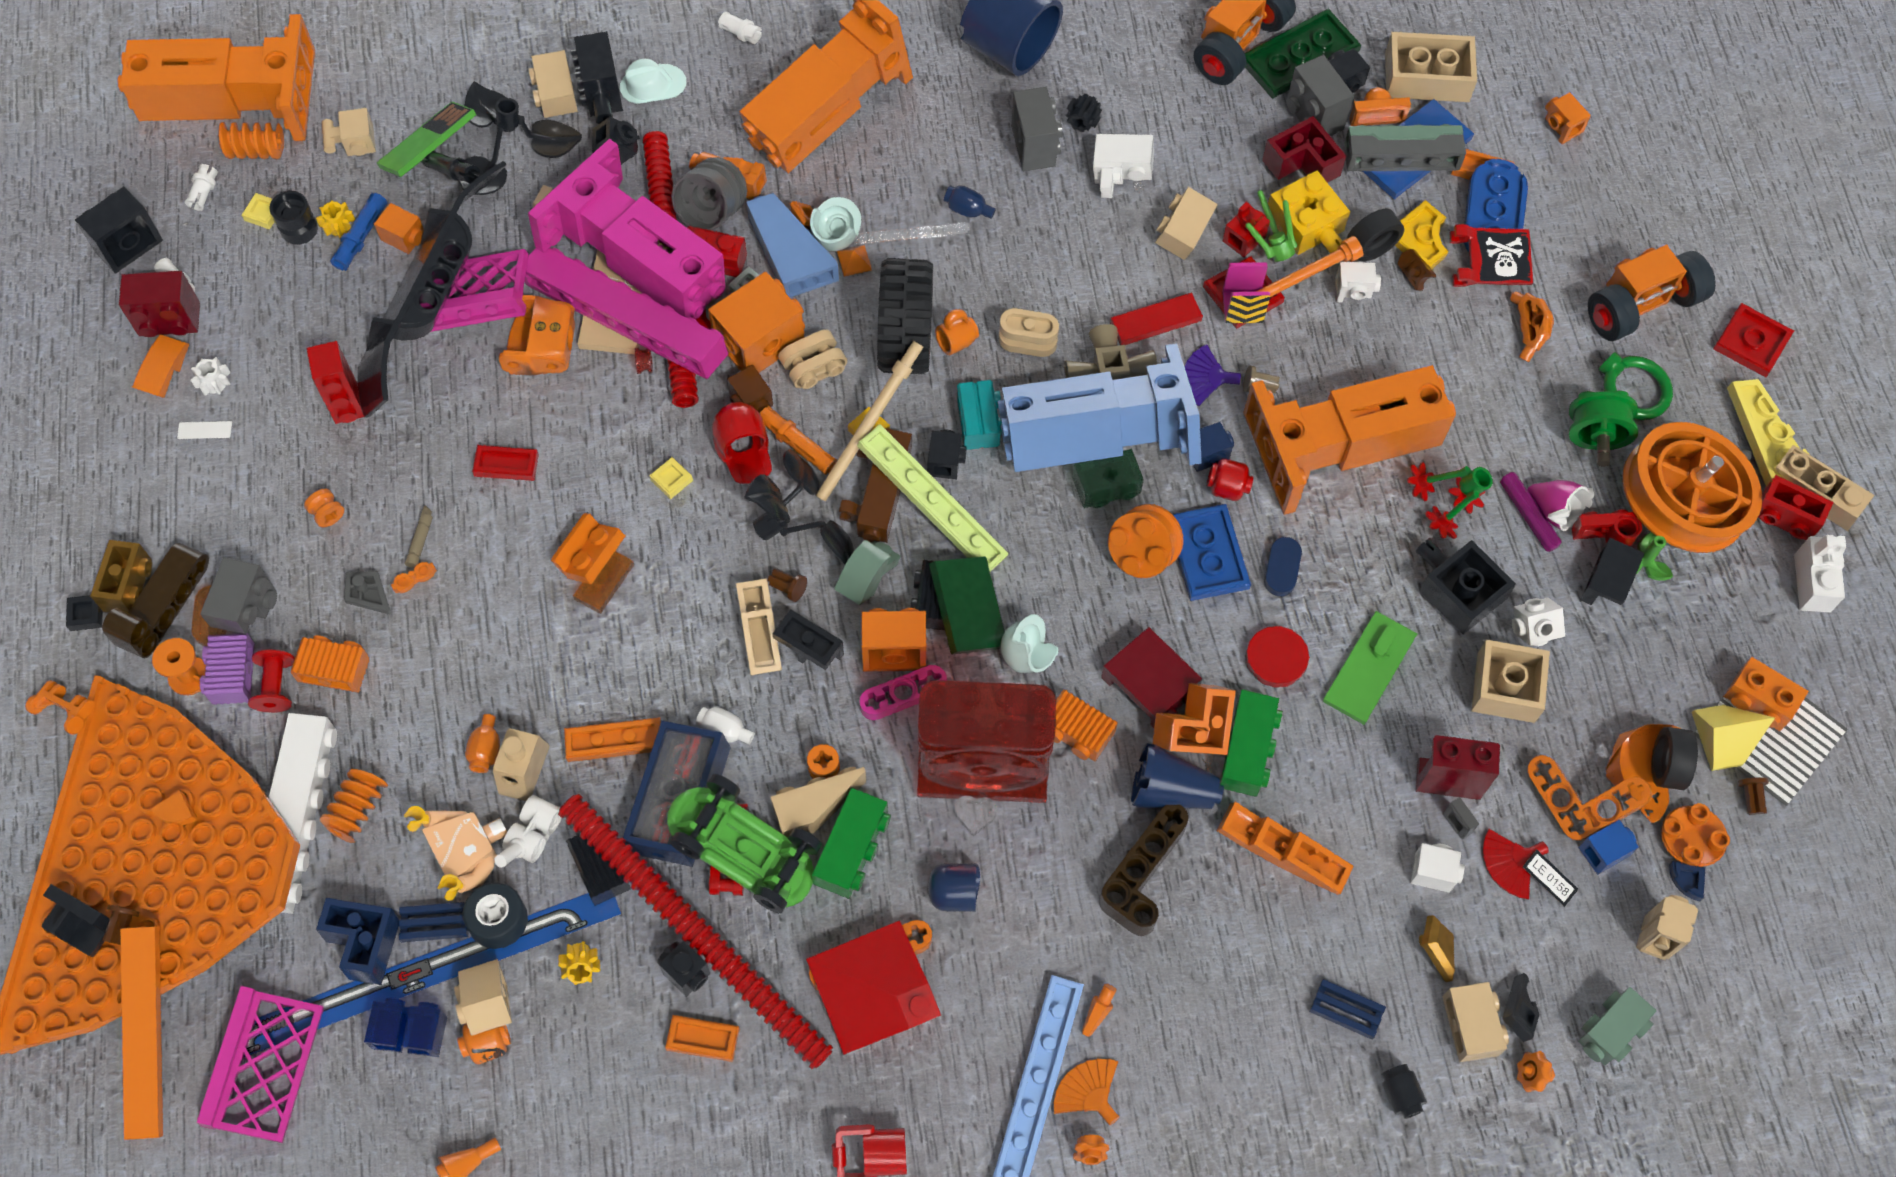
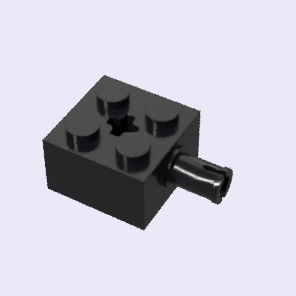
(596, 75)
(1464, 584)

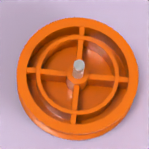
(1692, 487)

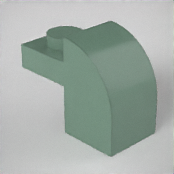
(865, 569)

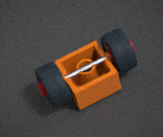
(1231, 29)
(1646, 285)

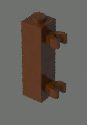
(879, 502)

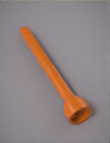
(1348, 251)

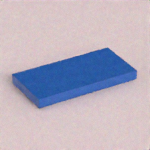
(1397, 182)

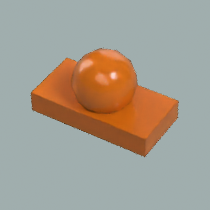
(1379, 109)

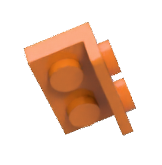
(587, 549)

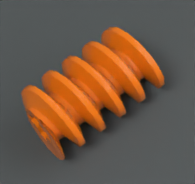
(251, 143)
(351, 803)

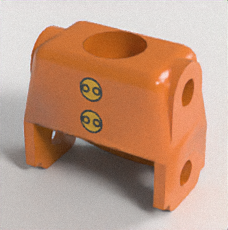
(540, 338)

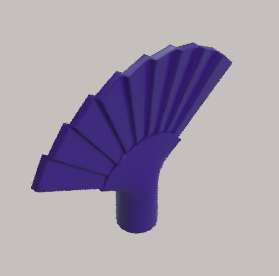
(1207, 374)

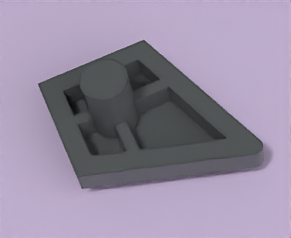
(366, 591)

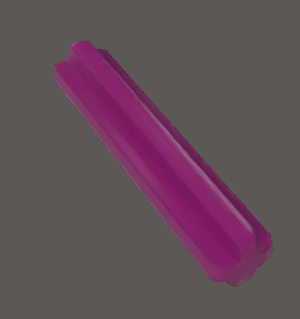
(1530, 512)

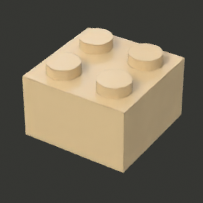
(1510, 681)

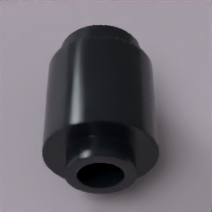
(1403, 1091)

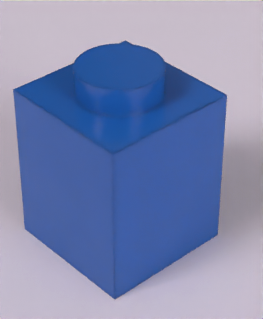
(1609, 846)

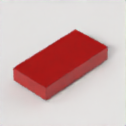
(505, 462)

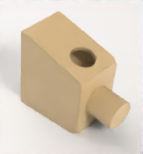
(521, 759)

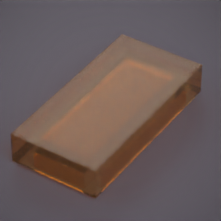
(600, 592)

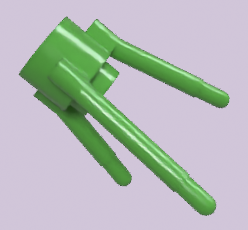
(1280, 245)

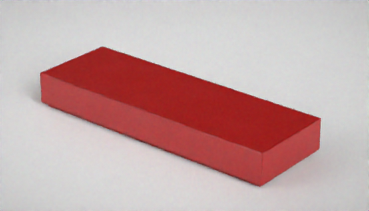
(1157, 319)

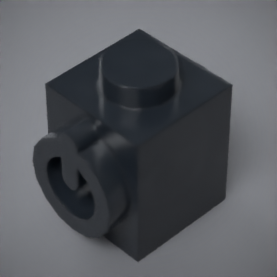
(1350, 68)
(619, 132)
(683, 967)

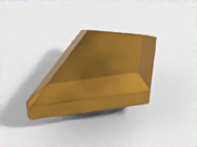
(1439, 945)

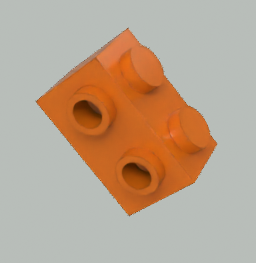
(1766, 692)

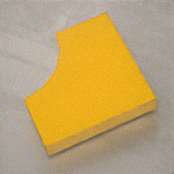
(1422, 234)

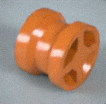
(324, 508)
(823, 768)

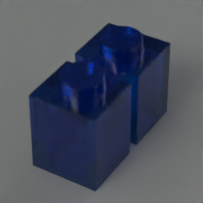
(399, 1027)

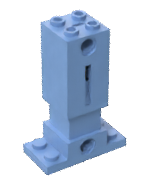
(1099, 416)

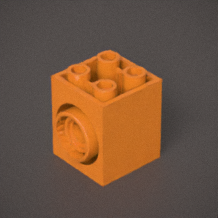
(758, 322)

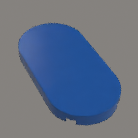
(1496, 196)

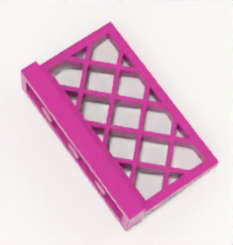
(487, 306)
(231, 1057)

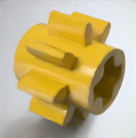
(335, 218)
(579, 963)

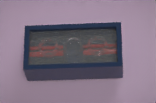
(679, 761)

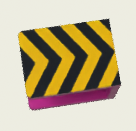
(1240, 297)

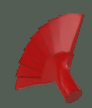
(1506, 860)

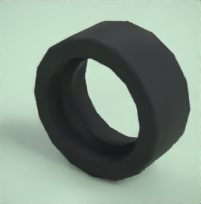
(1377, 233)
(1674, 758)

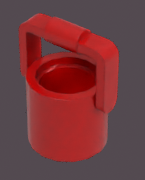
(882, 1151)

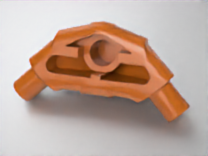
(1535, 322)

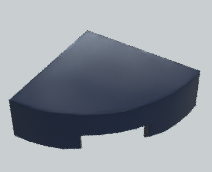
(1688, 879)

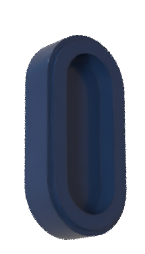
(1283, 566)

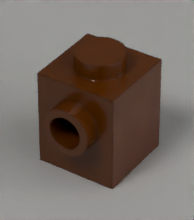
(750, 388)

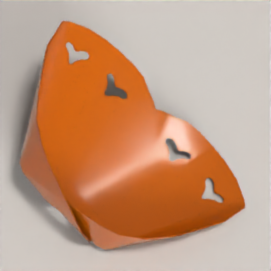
(1633, 759)

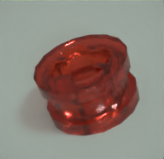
(643, 360)

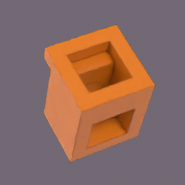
(1567, 117)

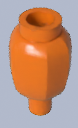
(483, 745)

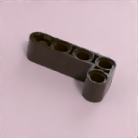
(158, 603)
(1148, 863)

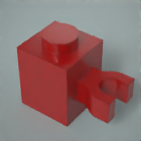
(1238, 236)

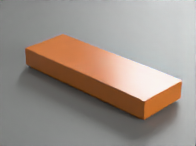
(611, 739)

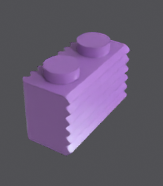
(228, 668)

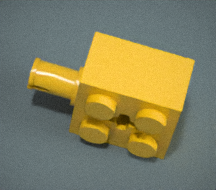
(1314, 210)

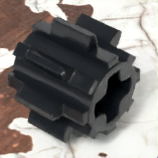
(1084, 112)

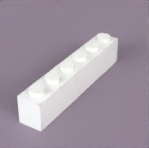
(298, 784)

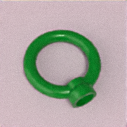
(1616, 364)

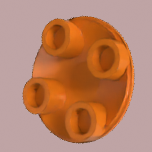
(1694, 835)

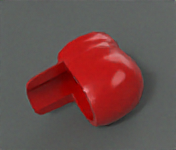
(736, 422)

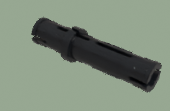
(455, 167)

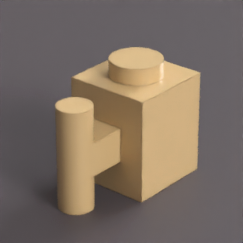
(354, 132)

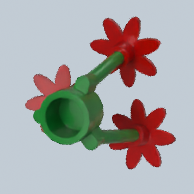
(1470, 486)

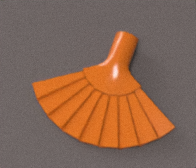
(1087, 1089)

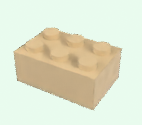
(1431, 66)

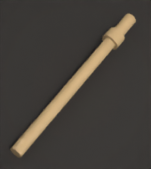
(901, 371)

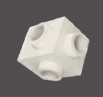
(1538, 621)

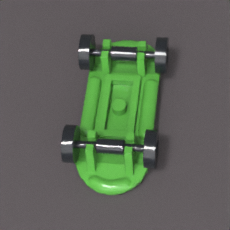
(742, 846)

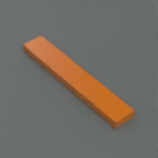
(141, 1033)

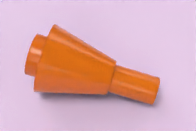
(465, 1161)

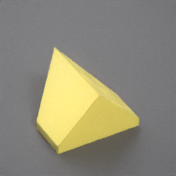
(1729, 734)

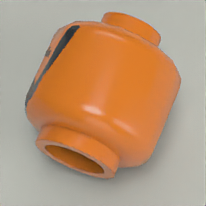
(485, 1045)

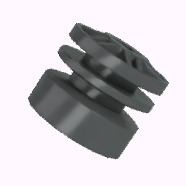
(709, 193)

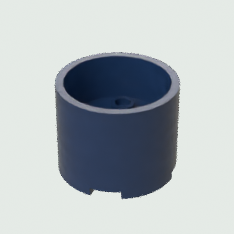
(1012, 30)

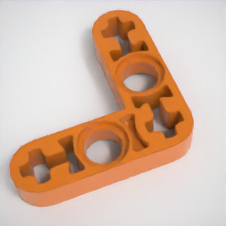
(1589, 810)

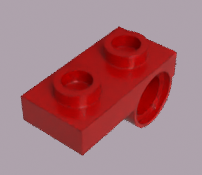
(1607, 526)

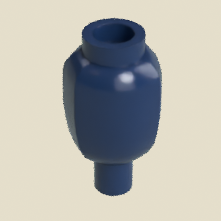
(967, 202)

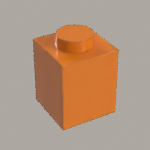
(399, 228)

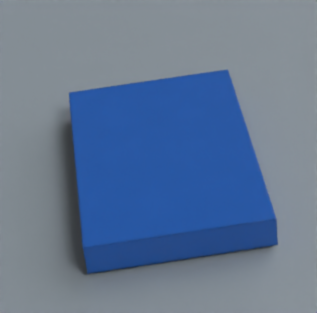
(1211, 553)

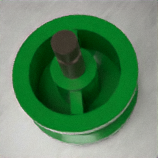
(1603, 422)

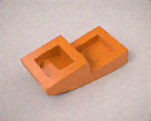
(159, 364)

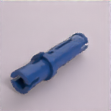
(353, 240)

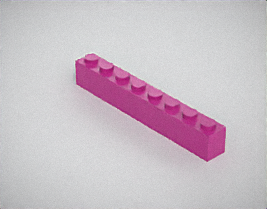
(626, 311)

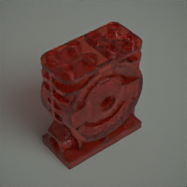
(985, 740)

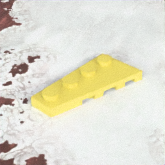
(1764, 430)

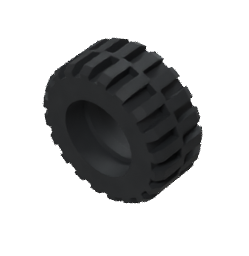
(904, 312)

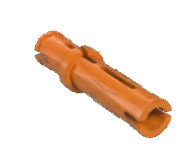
(788, 433)

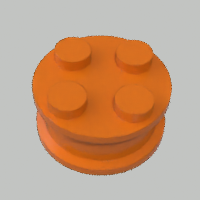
(1145, 540)

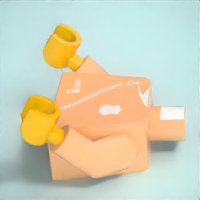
(459, 846)

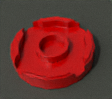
(1277, 656)

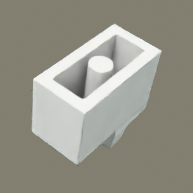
(1122, 158)
(1820, 573)

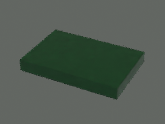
(968, 604)

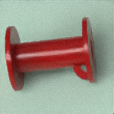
(273, 663)

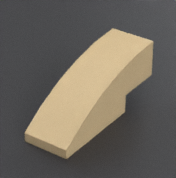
(758, 626)

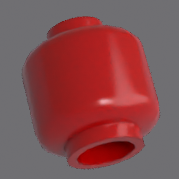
(1229, 479)

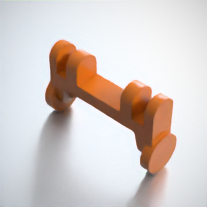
(52, 694)

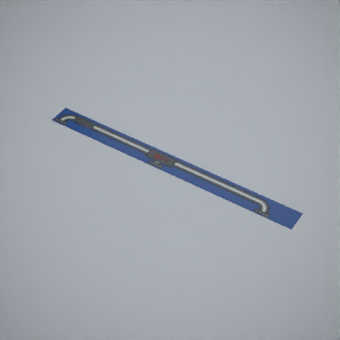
(436, 968)

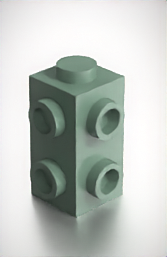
(1610, 1033)

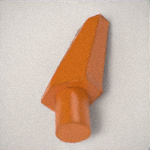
(1099, 1009)

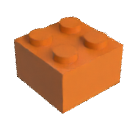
(893, 640)

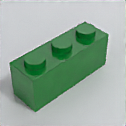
(1251, 743)
(851, 844)

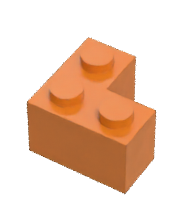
(1204, 725)

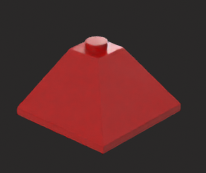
(873, 987)

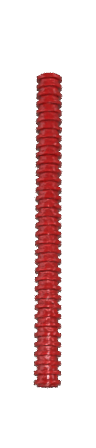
(660, 193)
(695, 930)

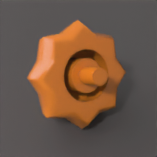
(1534, 1071)

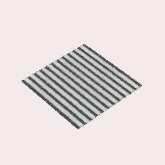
(1794, 752)

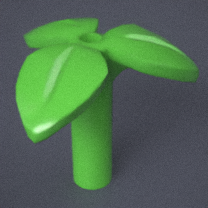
(1651, 547)

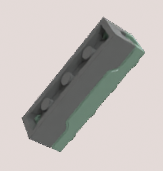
(1404, 148)

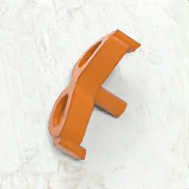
(421, 573)

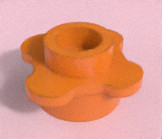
(1091, 1149)

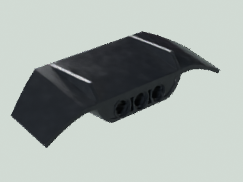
(405, 318)

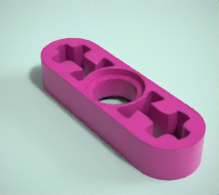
(878, 692)

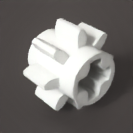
(210, 376)

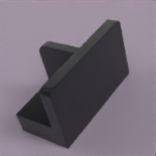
(1613, 573)
(808, 640)
(75, 922)

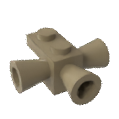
(1110, 357)

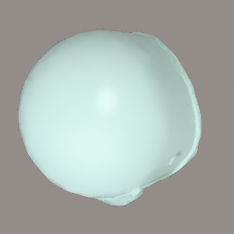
(835, 223)
(1025, 647)

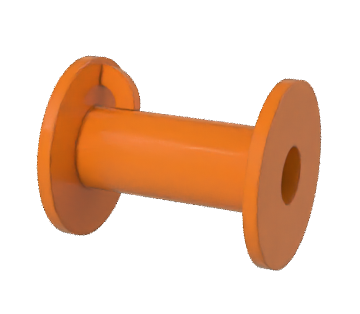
(178, 662)

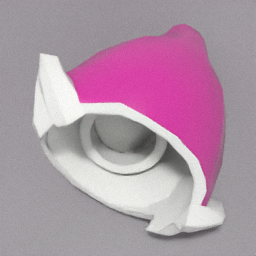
(1561, 501)

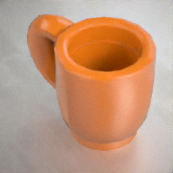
(956, 332)

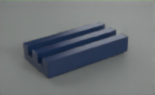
(405, 923)
(1351, 997)

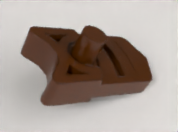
(1415, 269)

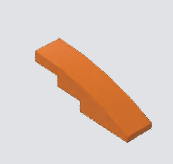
(1285, 849)

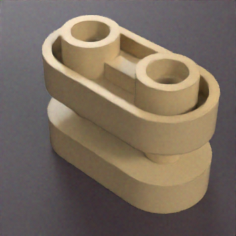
(1028, 332)
(813, 359)

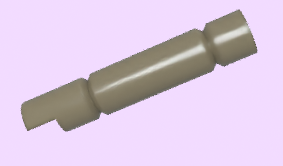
(419, 538)

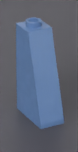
(789, 247)

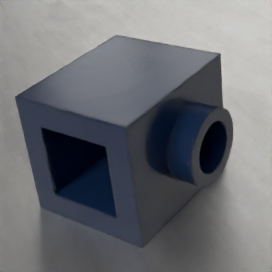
(1215, 445)

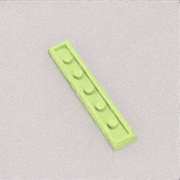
(930, 497)

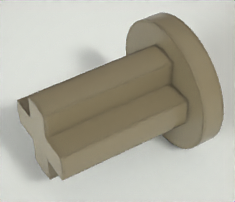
(1251, 375)

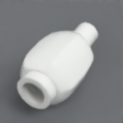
(725, 722)

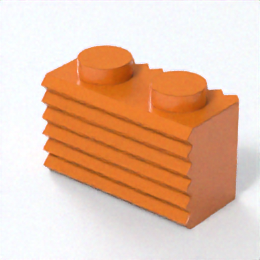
(330, 663)
(1082, 726)

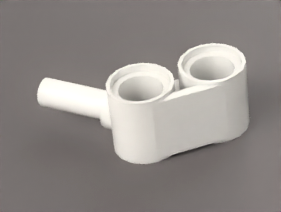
(529, 839)

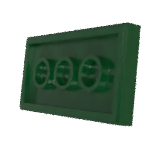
(1275, 60)

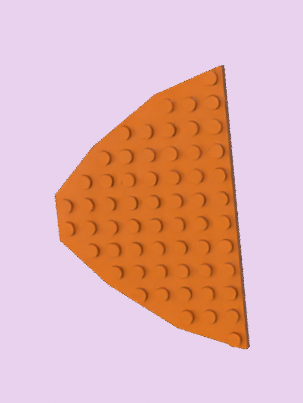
(196, 881)

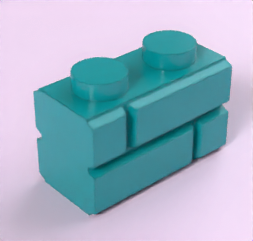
(979, 414)

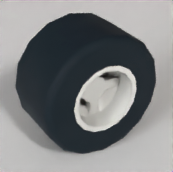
(492, 903)

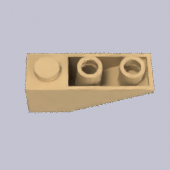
(1819, 478)
(815, 802)

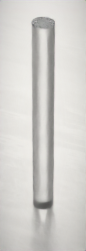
(912, 233)

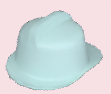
(651, 81)

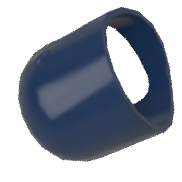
(954, 887)

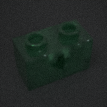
(1108, 480)

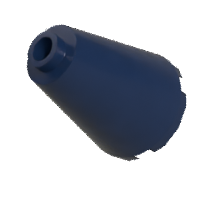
(1173, 781)

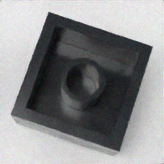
(119, 229)

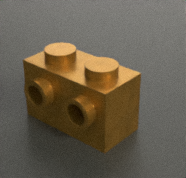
(121, 575)

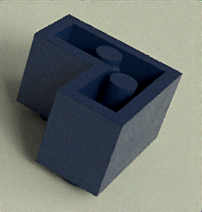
(365, 932)

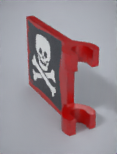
(1496, 256)

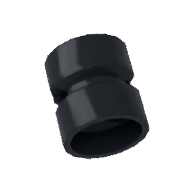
(293, 217)

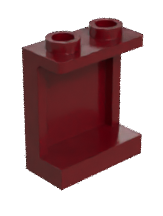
(1151, 675)
(1458, 767)

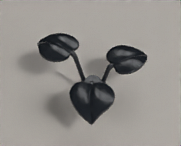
(549, 137)
(776, 517)

